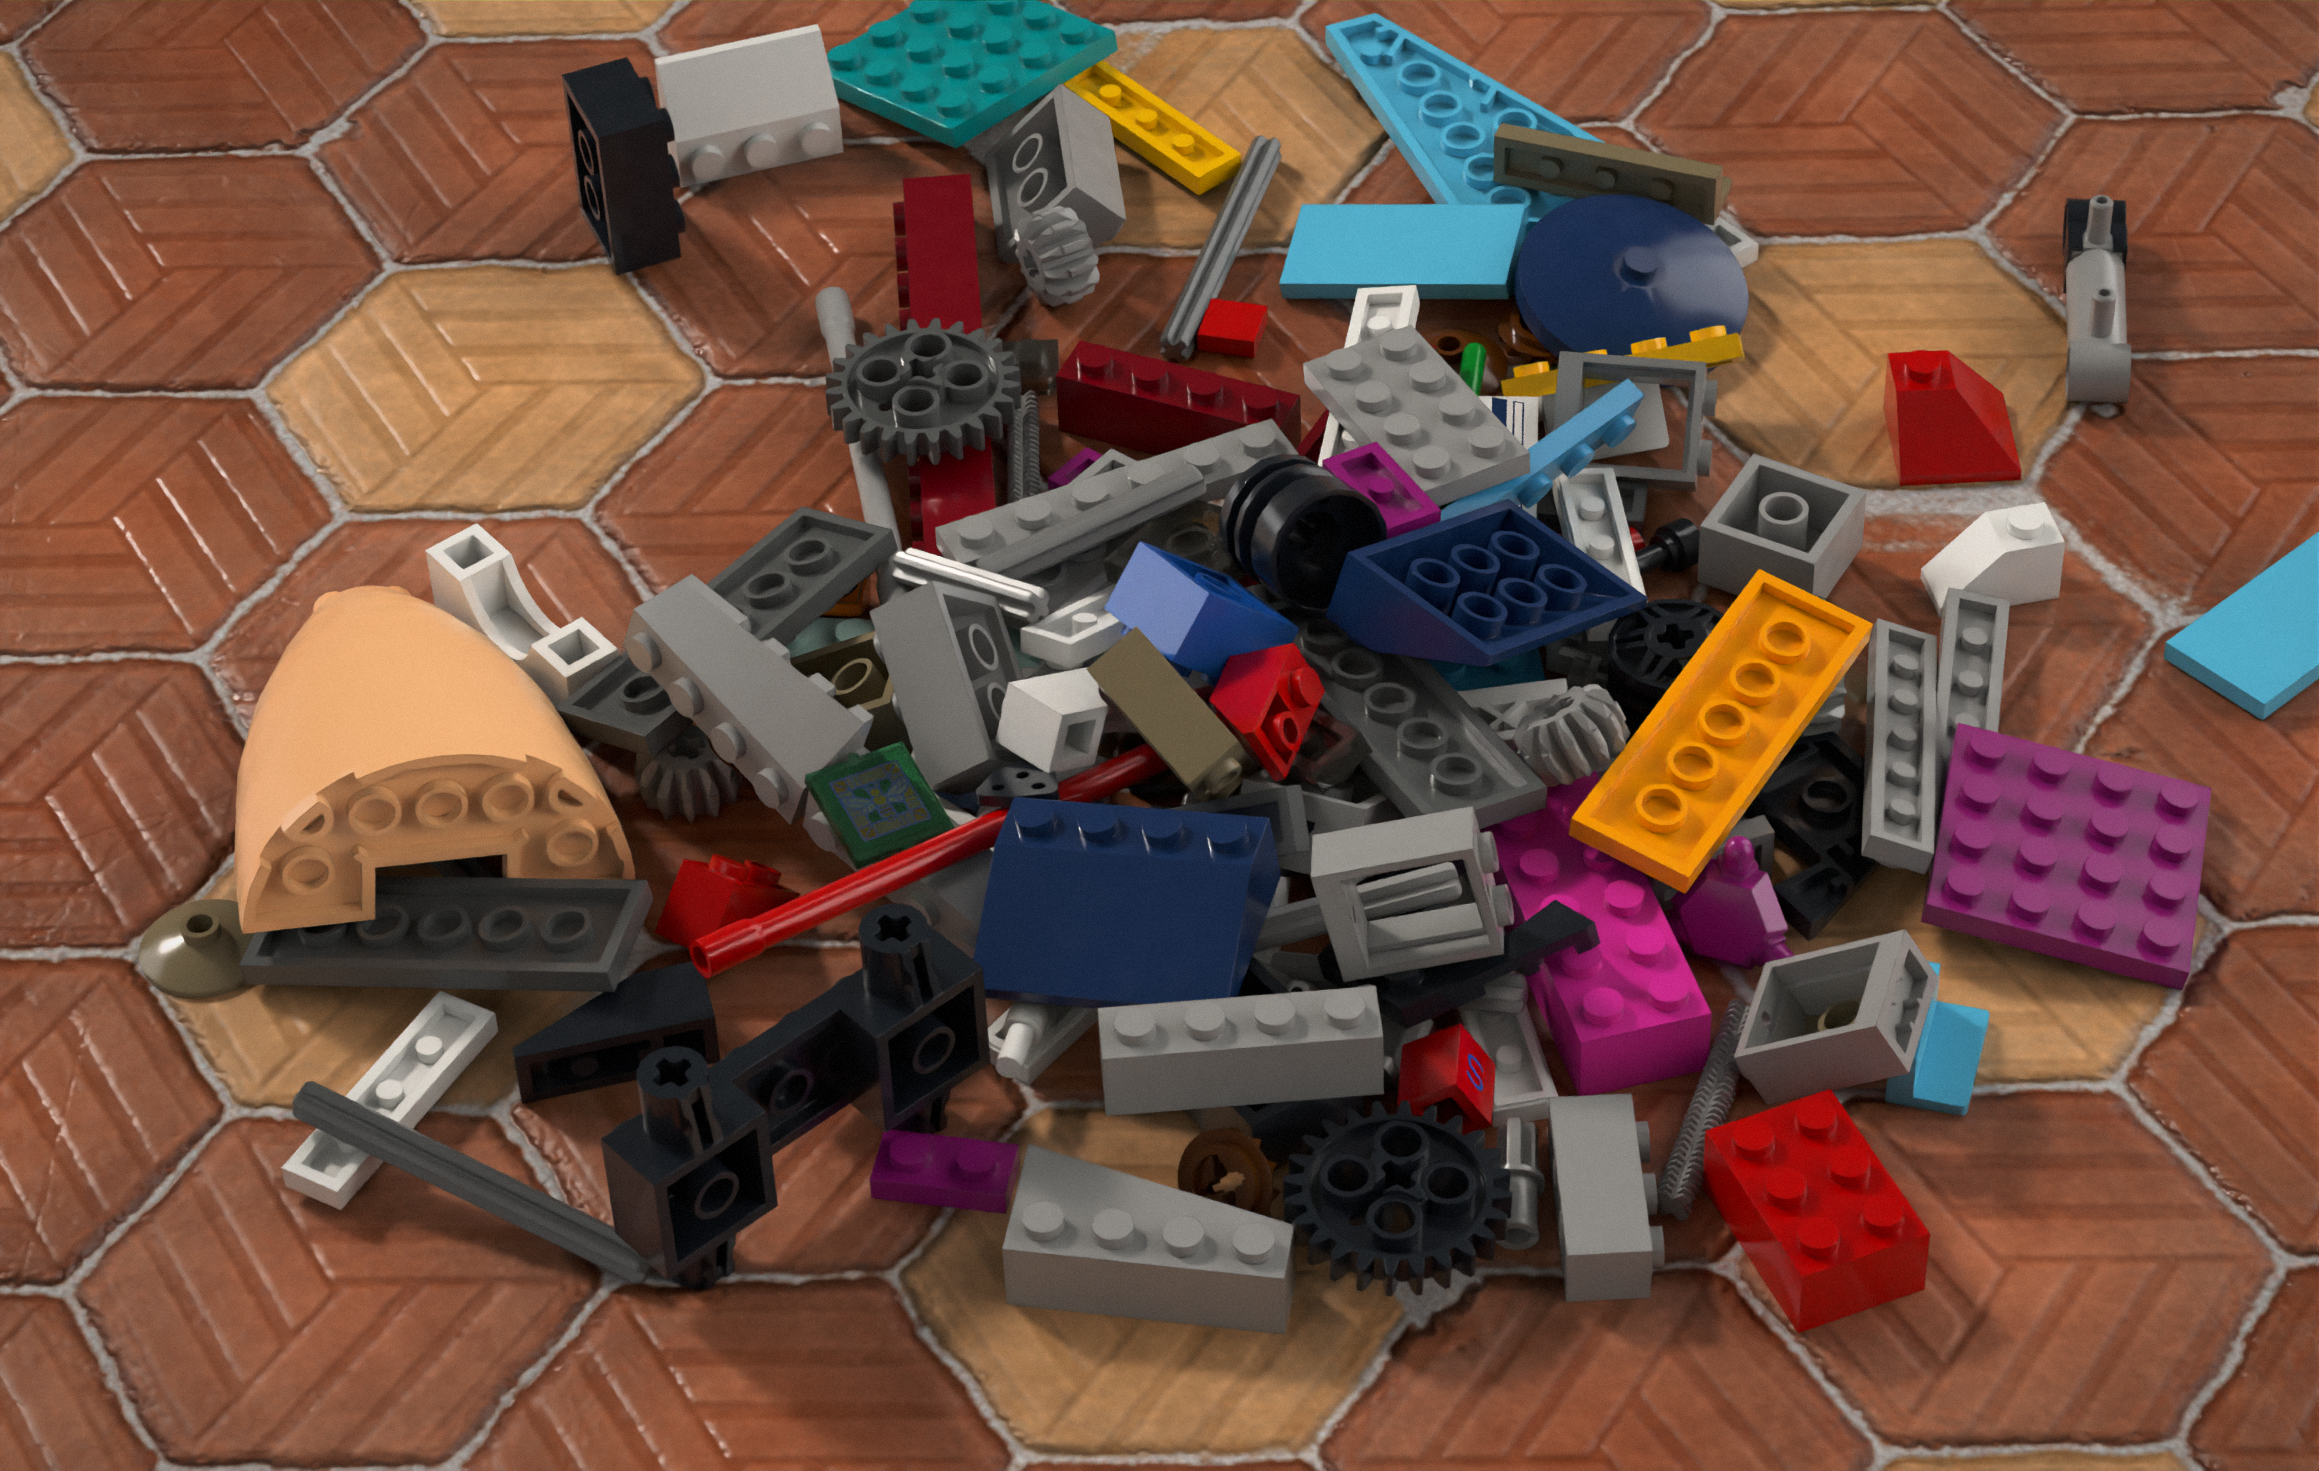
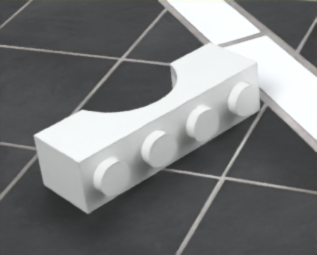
(482, 587)
(1061, 717)

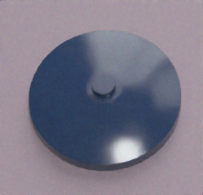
(1625, 274)

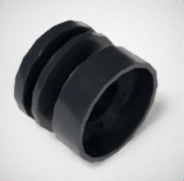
(1293, 527)
(1651, 651)

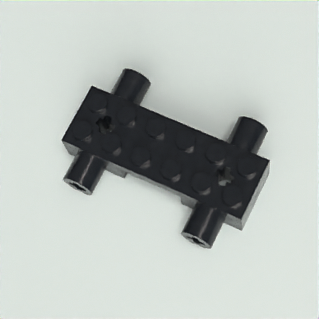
(706, 1137)

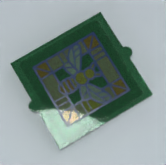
(878, 804)

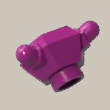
(1731, 911)

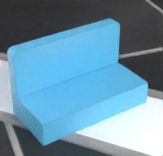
(1944, 1059)

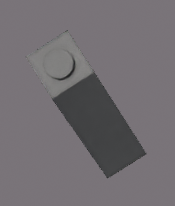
(616, 1031)

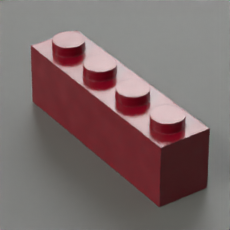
(1160, 403)

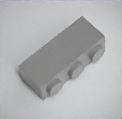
(1603, 1197)

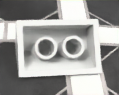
(750, 105)

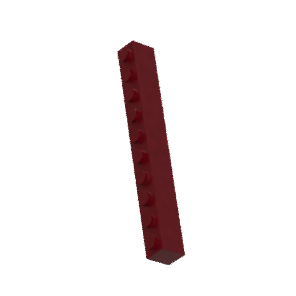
(945, 286)

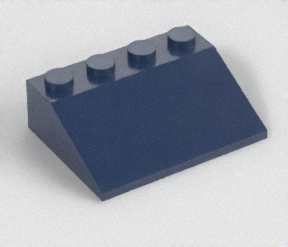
(1475, 589)
(1123, 904)

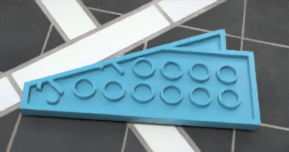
(1442, 113)

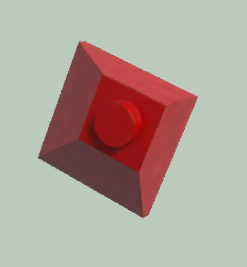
(1946, 422)

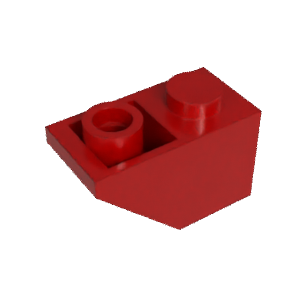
(1268, 704)
(718, 894)

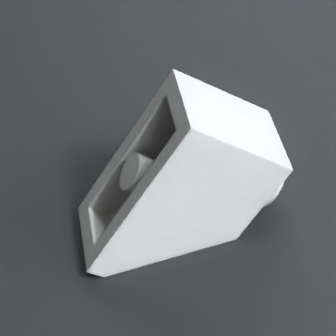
(2001, 555)

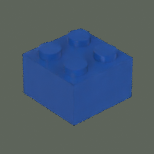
(1193, 612)

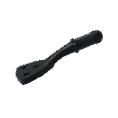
(1017, 780)

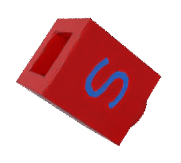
(1451, 1074)

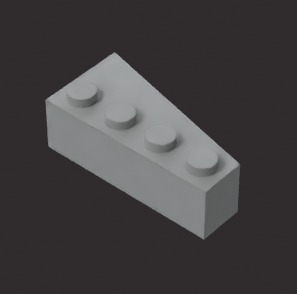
(1142, 1250)

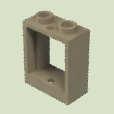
(1172, 718)

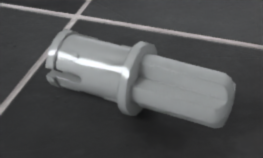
(1520, 1155)

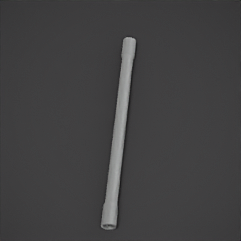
(838, 330)

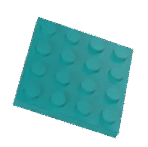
(964, 62)

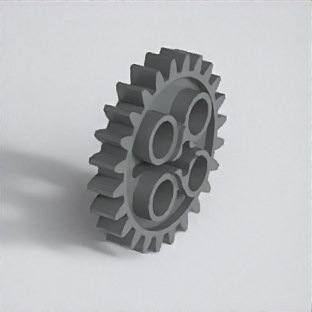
(923, 391)

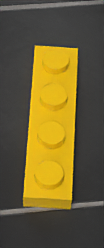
(1157, 129)
(1706, 345)

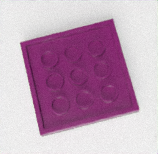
(2068, 856)

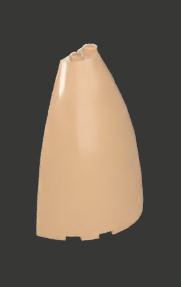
(403, 746)

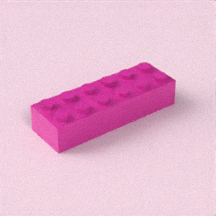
(1629, 1003)

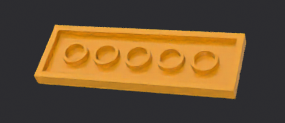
(1720, 731)

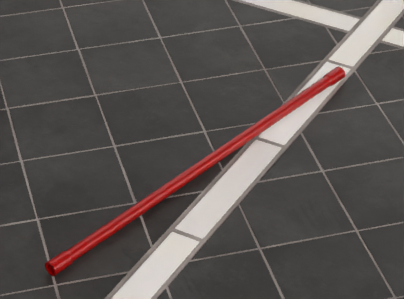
(751, 936)

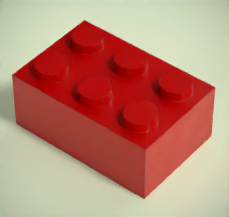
(1815, 1210)

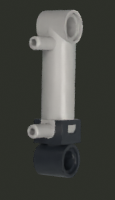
(2096, 300)

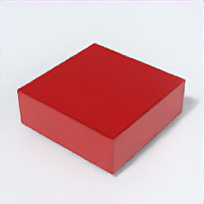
(1232, 328)

